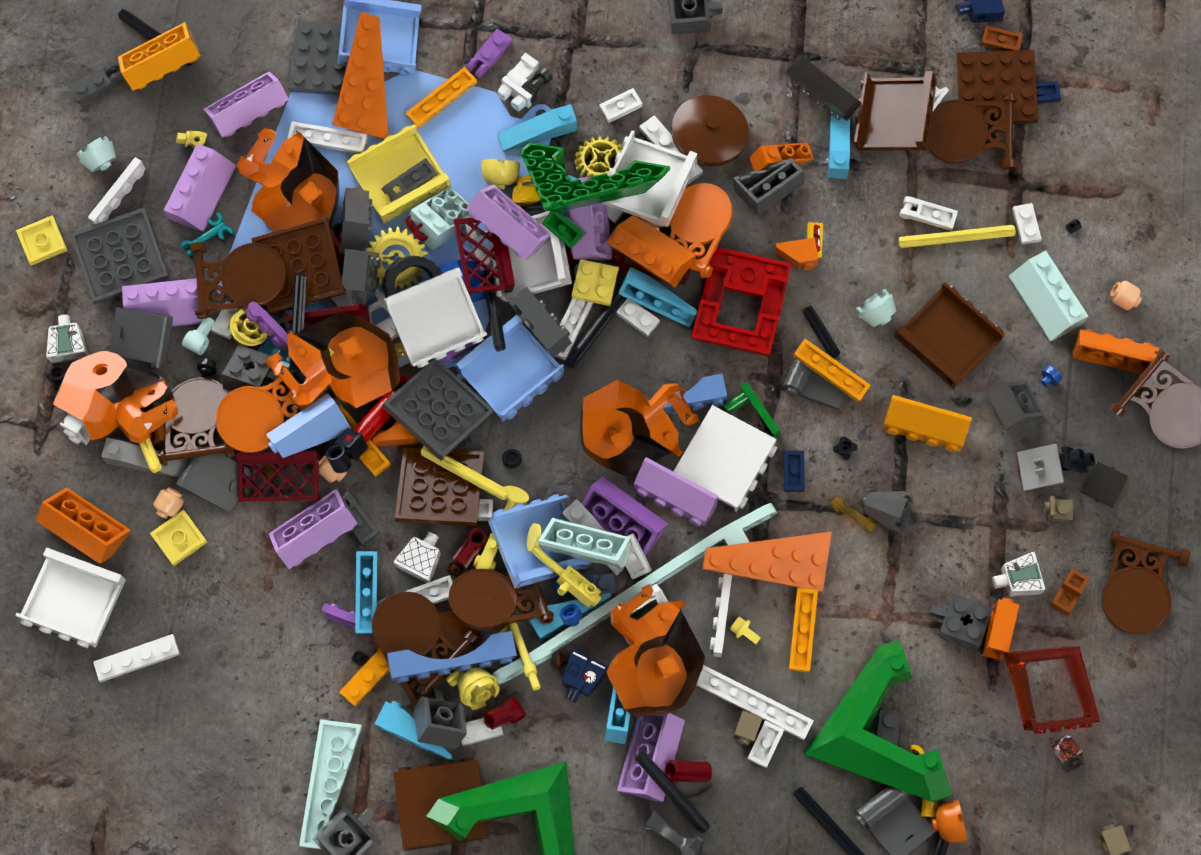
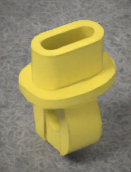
(188, 138)
(740, 628)

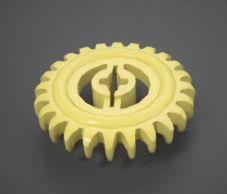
(405, 241)

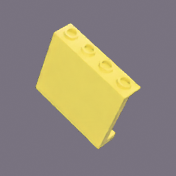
(389, 160)

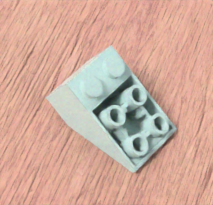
(438, 216)

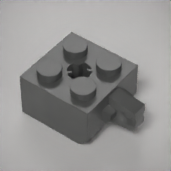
(692, 15)
(360, 274)
(247, 368)
(951, 618)
(439, 721)
(346, 824)

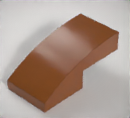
(1069, 592)

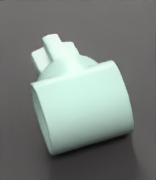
(197, 339)

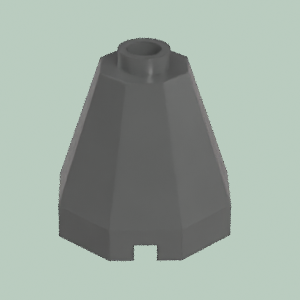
(889, 509)

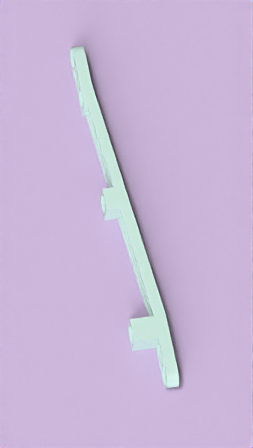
(728, 535)

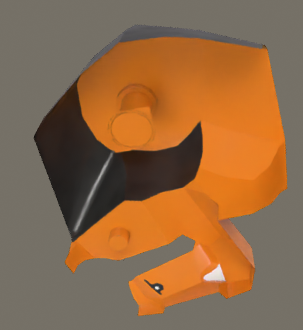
(296, 185)
(359, 369)
(109, 392)
(624, 428)
(661, 662)

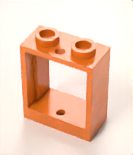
(1000, 629)

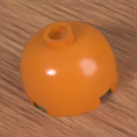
(950, 822)

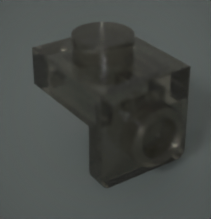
(1068, 753)

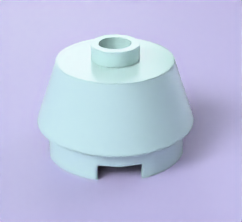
(97, 155)
(877, 309)

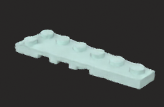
(330, 765)

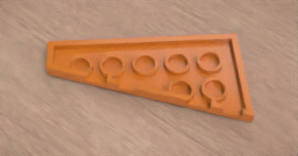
(362, 93)
(781, 561)

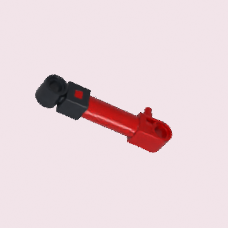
(354, 442)

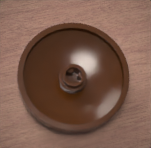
(711, 129)

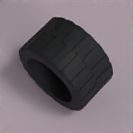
(403, 263)

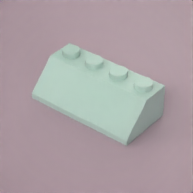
(1048, 296)
(586, 543)

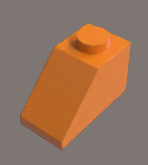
(799, 252)

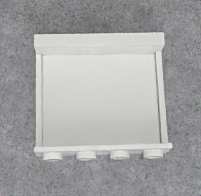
(663, 198)
(541, 272)
(435, 318)
(726, 457)
(72, 599)

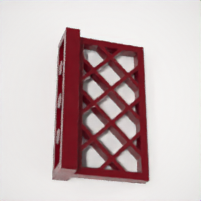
(501, 256)
(272, 459)

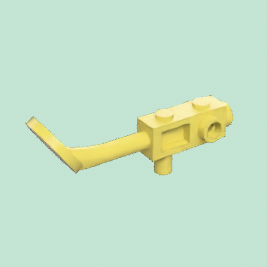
(486, 560)
(570, 578)

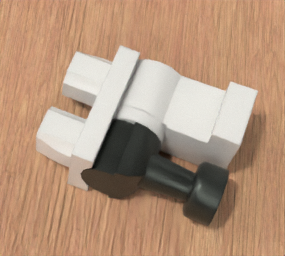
(518, 82)

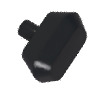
(1073, 226)
(360, 658)

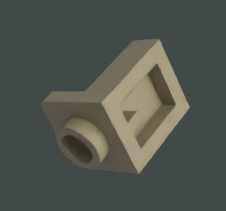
(1058, 509)

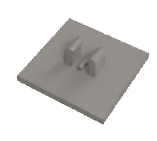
(1040, 467)

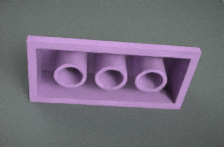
(246, 104)
(199, 188)
(508, 221)
(595, 222)
(165, 298)
(675, 492)
(312, 529)
(660, 740)

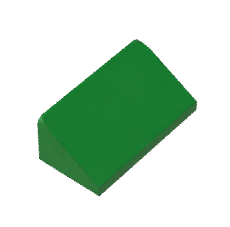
(564, 228)

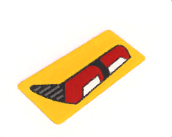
(815, 230)

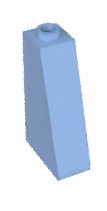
(309, 428)

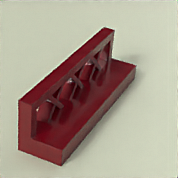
(314, 317)

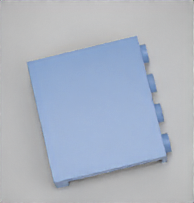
(398, 32)
(511, 376)
(511, 532)

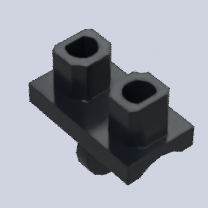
(1076, 460)

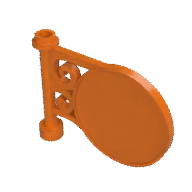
(701, 219)
(252, 413)

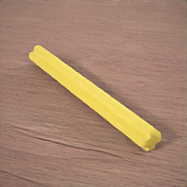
(956, 236)

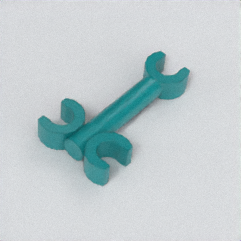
(217, 228)

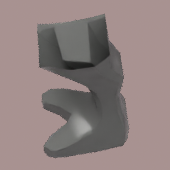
(688, 846)

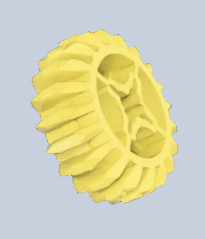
(599, 150)

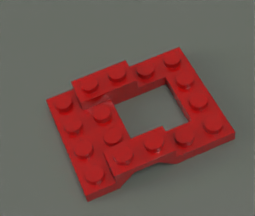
(749, 276)

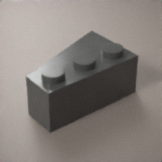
(769, 185)
(355, 219)
(540, 322)

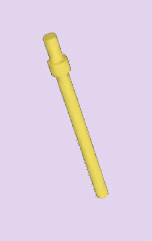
(529, 668)

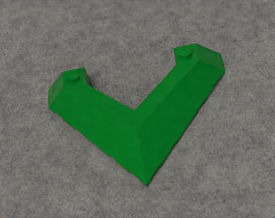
(562, 193)
(849, 745)
(538, 793)

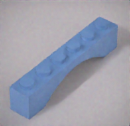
(706, 392)
(409, 664)

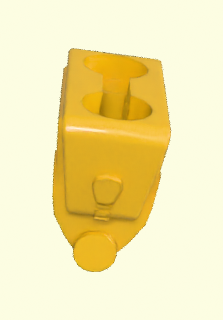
(525, 194)

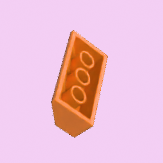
(651, 250)
(1113, 352)
(82, 525)

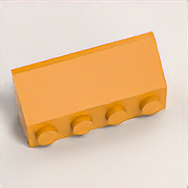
(158, 57)
(926, 424)

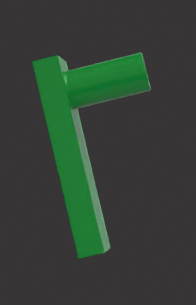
(748, 395)

